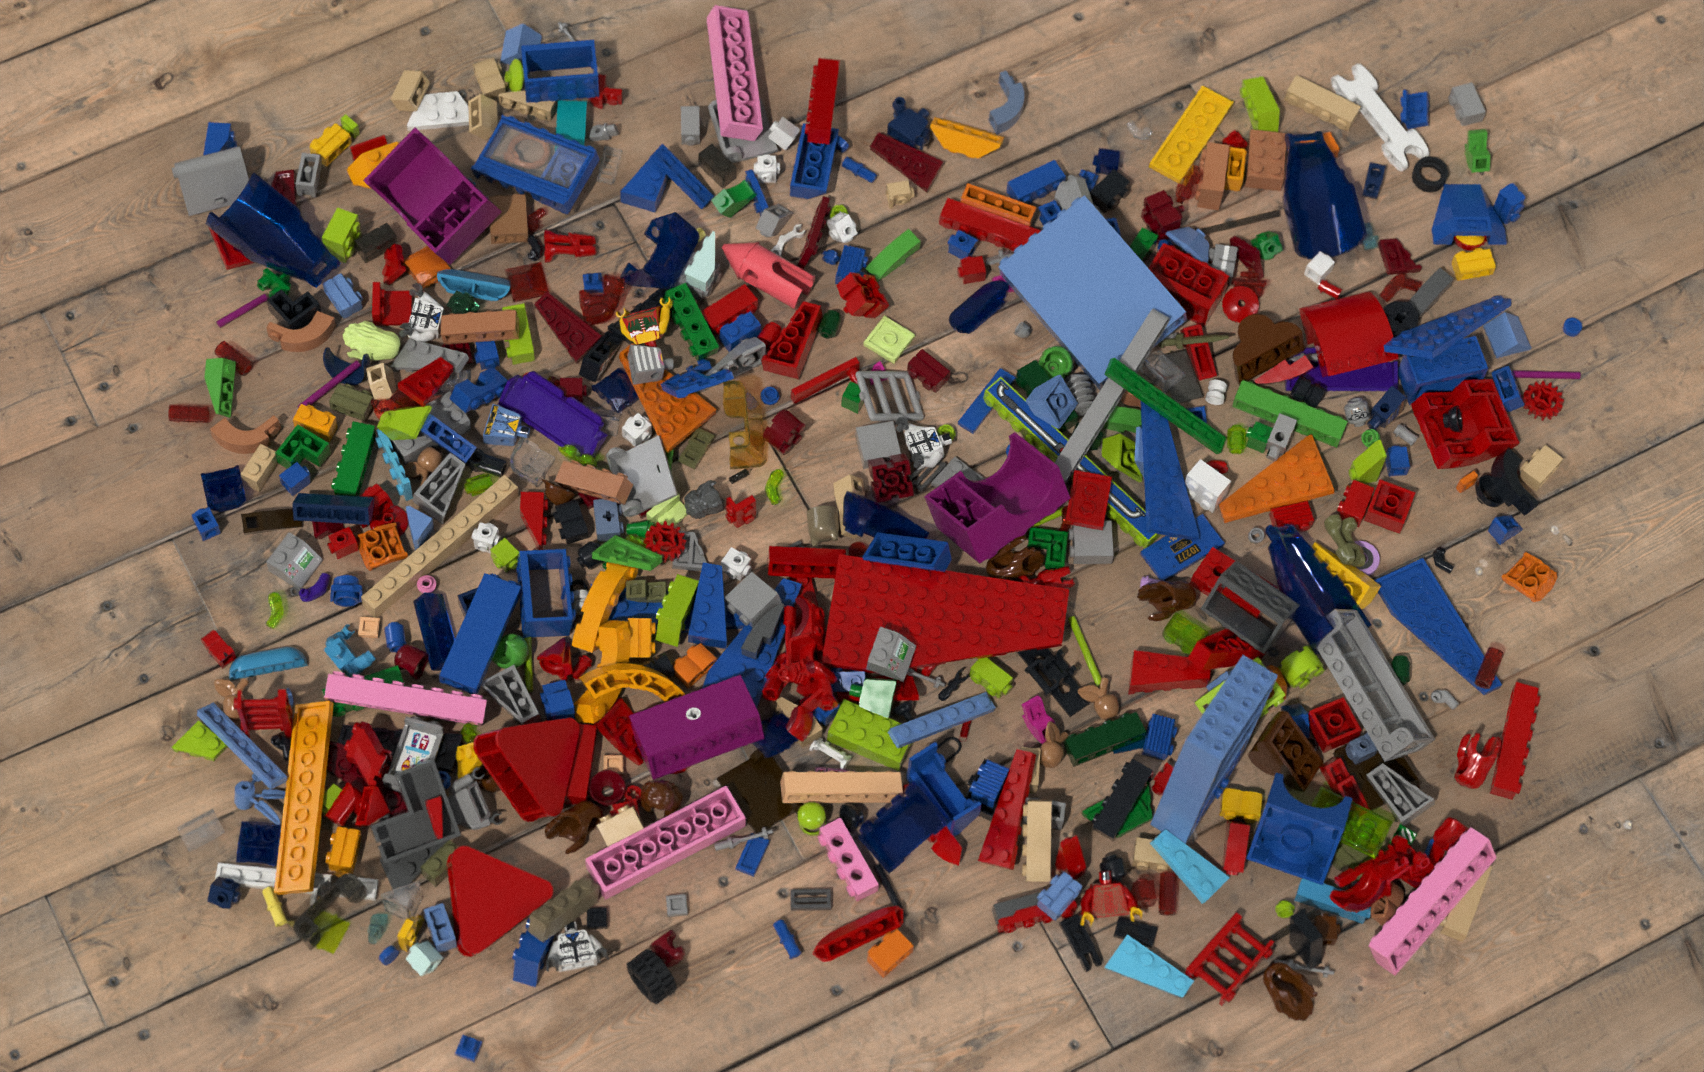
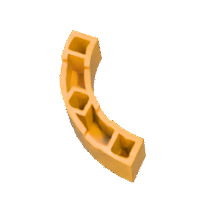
(599, 604)
(615, 649)
(630, 675)

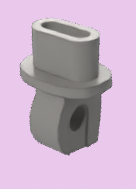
(605, 132)

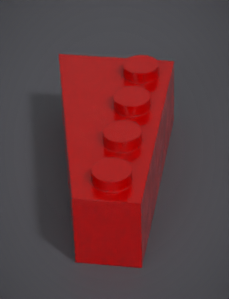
(792, 347)
(1221, 651)
(1164, 672)

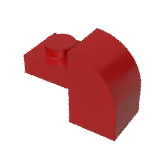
(606, 95)

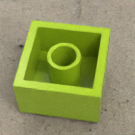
(341, 234)

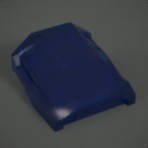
(616, 390)
(224, 489)
(775, 736)
(258, 843)

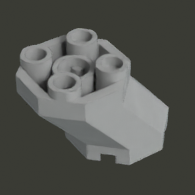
(1070, 190)

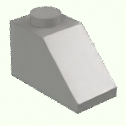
(690, 125)
(773, 220)

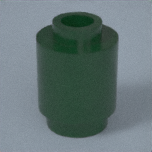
(829, 324)
(1401, 668)

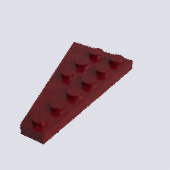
(349, 773)

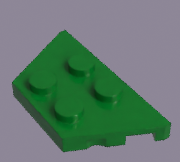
(1139, 816)

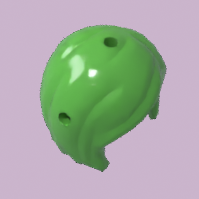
(1059, 359)
(511, 651)

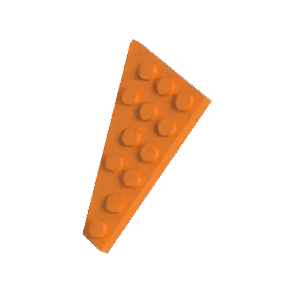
(670, 416)
(1291, 479)

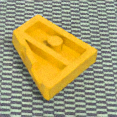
(466, 760)
(408, 932)

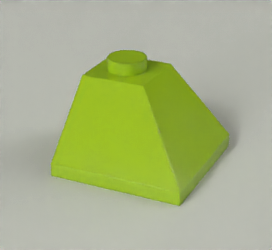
(403, 422)
(1121, 454)

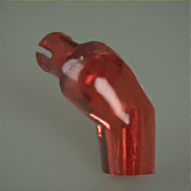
(1398, 283)

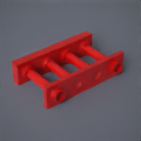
(265, 713)
(1222, 940)

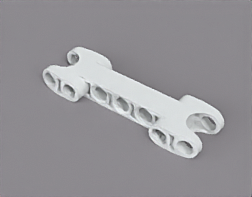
(1396, 138)

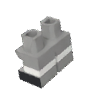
(1223, 259)

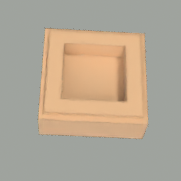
(369, 627)
(613, 763)

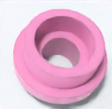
(428, 589)

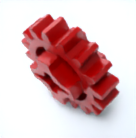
(1543, 400)
(664, 538)

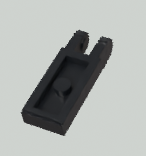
(1079, 941)

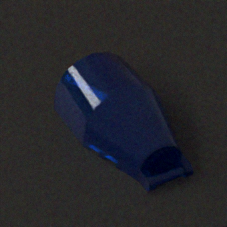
(1319, 200)
(273, 233)
(1307, 583)

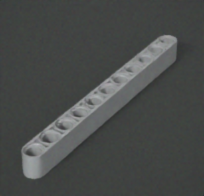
(1110, 395)

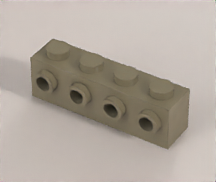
(563, 908)

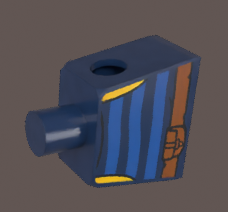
(1387, 409)

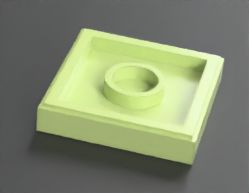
(889, 339)

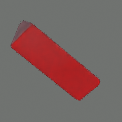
(358, 149)

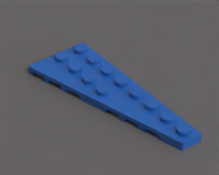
(1165, 489)

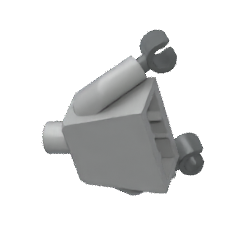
(469, 805)

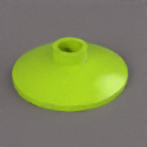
(514, 75)

